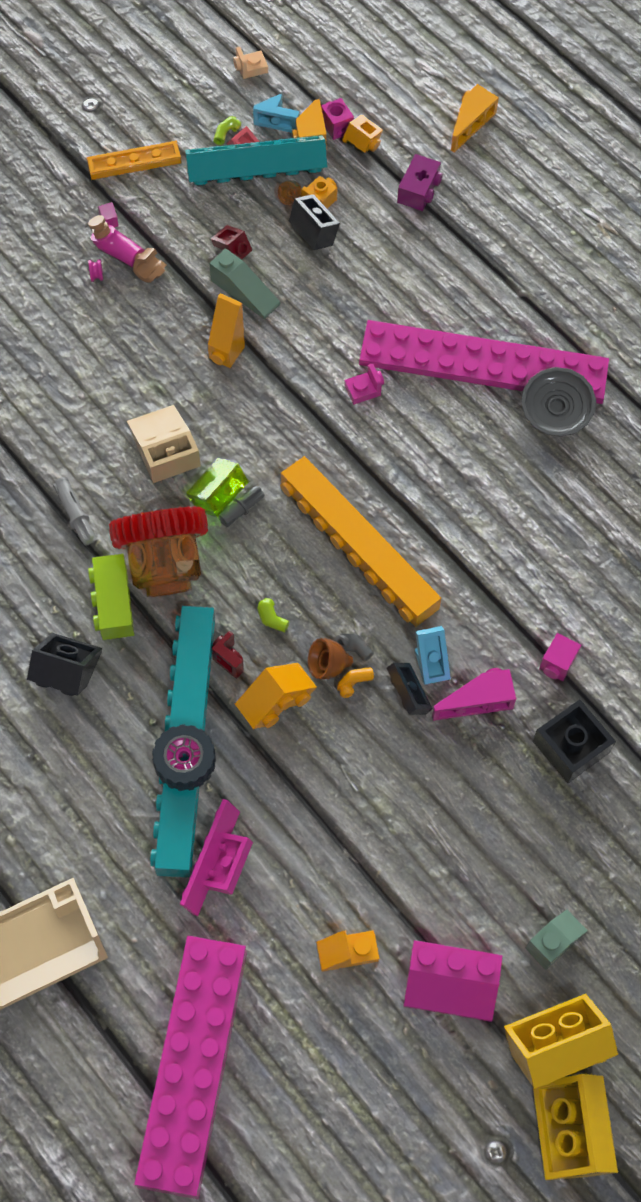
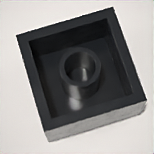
(573, 741)

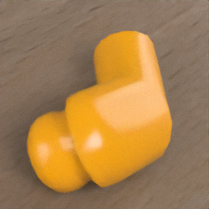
(352, 677)

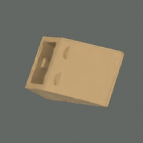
(164, 443)

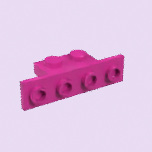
(219, 860)

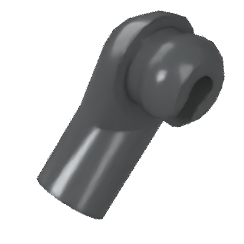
(356, 644)

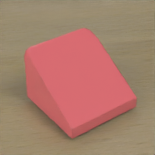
(242, 137)

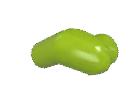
(222, 129)
(268, 615)

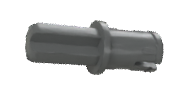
(241, 506)

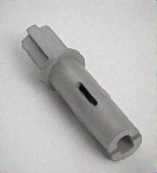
(78, 518)

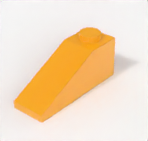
(475, 111)
(226, 332)

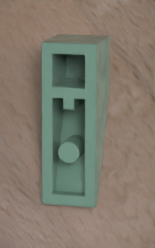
(242, 283)

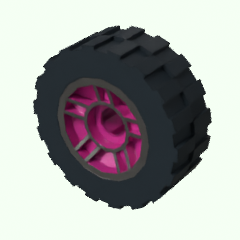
(170, 750)

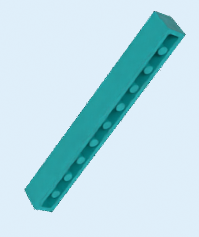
(188, 706)

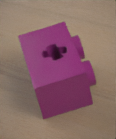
(419, 182)

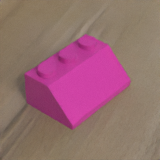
(453, 980)

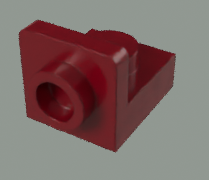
(233, 240)
(228, 659)

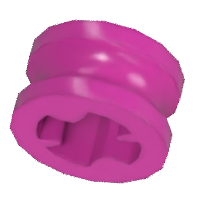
(95, 270)

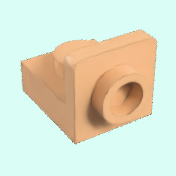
(250, 64)

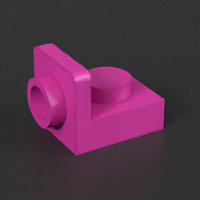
(365, 385)

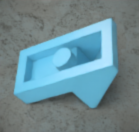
(273, 115)
(432, 655)

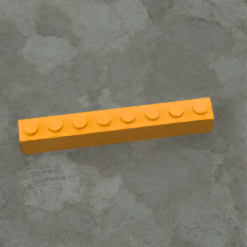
(360, 542)

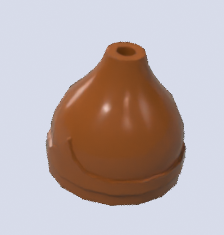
(327, 659)

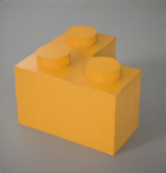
(273, 692)

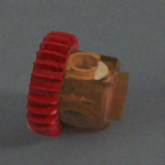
(161, 548)

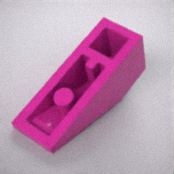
(484, 694)

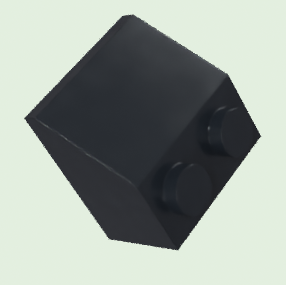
(63, 664)

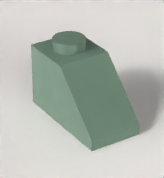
(555, 939)

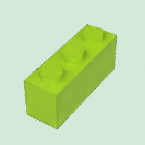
(111, 597)

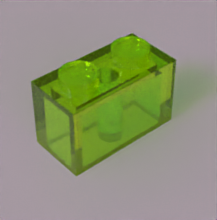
(218, 486)

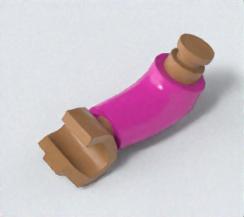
(119, 246)

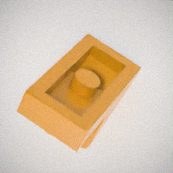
(347, 950)

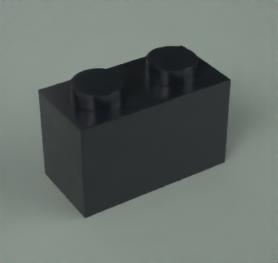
(313, 222)

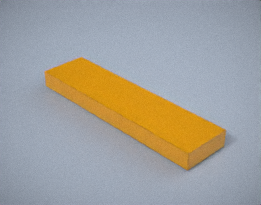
(134, 160)

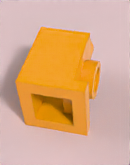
(363, 134)
(323, 189)

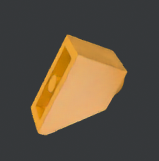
(310, 122)

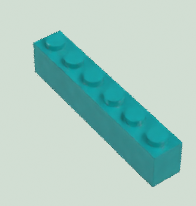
(256, 158)

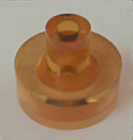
(289, 191)

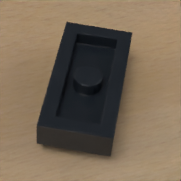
(409, 688)

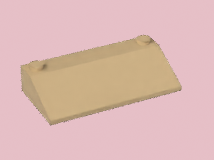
(45, 942)

